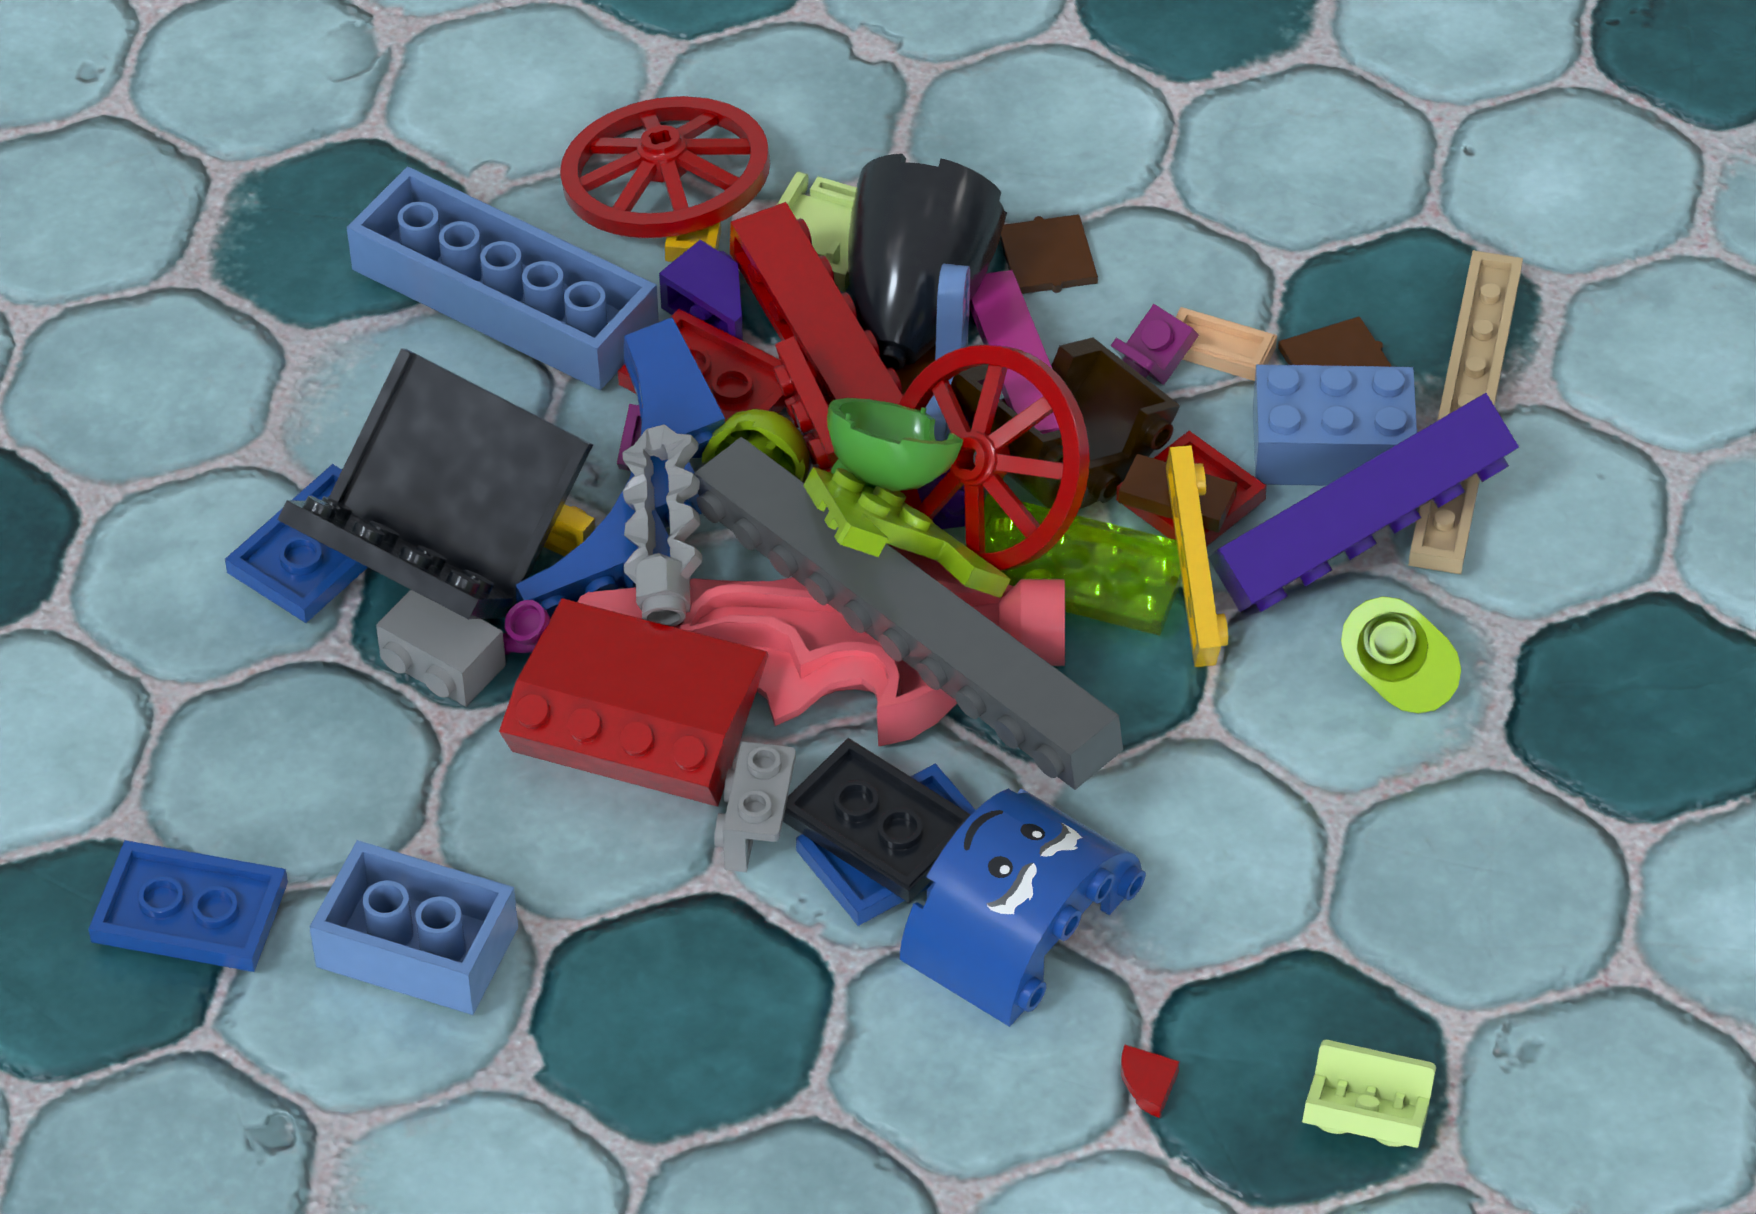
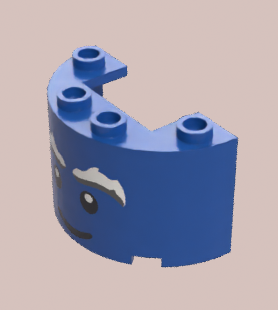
(1007, 895)

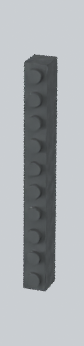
(912, 618)

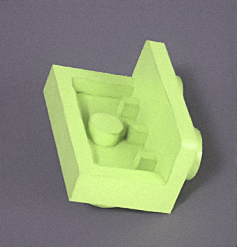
(1370, 1094)

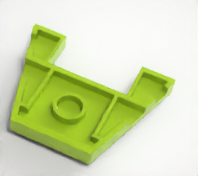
(880, 517)

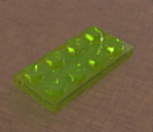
(1106, 567)

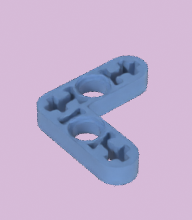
(950, 327)

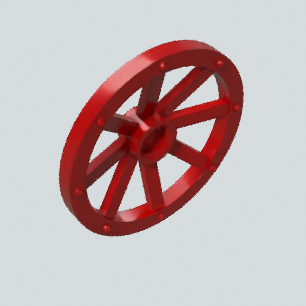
(665, 156)
(992, 449)

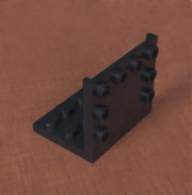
(447, 490)

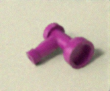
(524, 626)

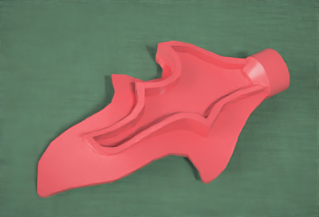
(819, 653)

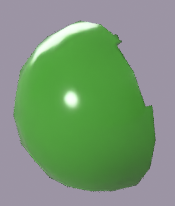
(889, 443)

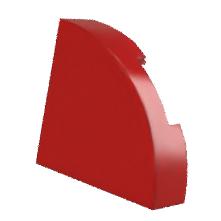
(1148, 1078)

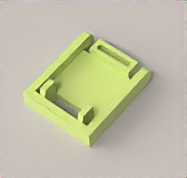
(827, 217)

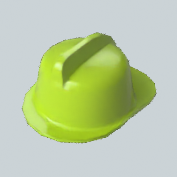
(1401, 654)

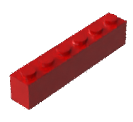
(804, 302)

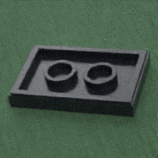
(874, 818)

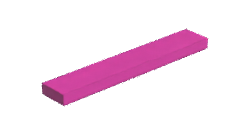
(1006, 321)

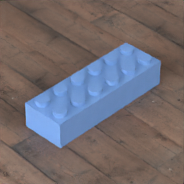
(501, 276)

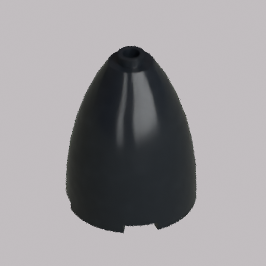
(901, 233)

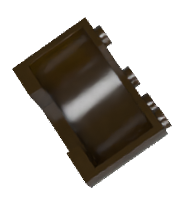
(1119, 409)

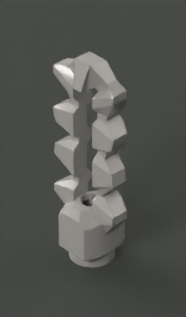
(660, 579)

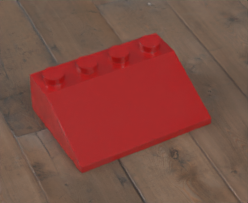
(634, 701)

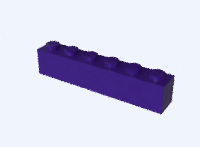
(1362, 503)

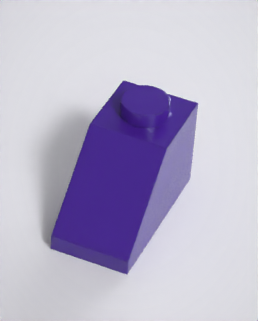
(705, 286)

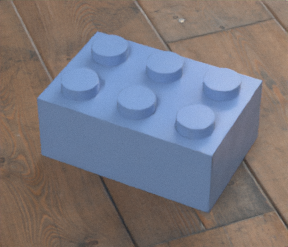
(1327, 419)
(414, 927)

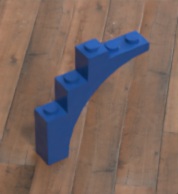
(668, 394)

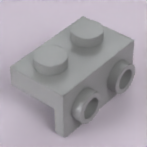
(755, 800)

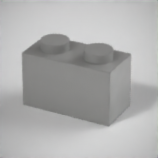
(440, 647)

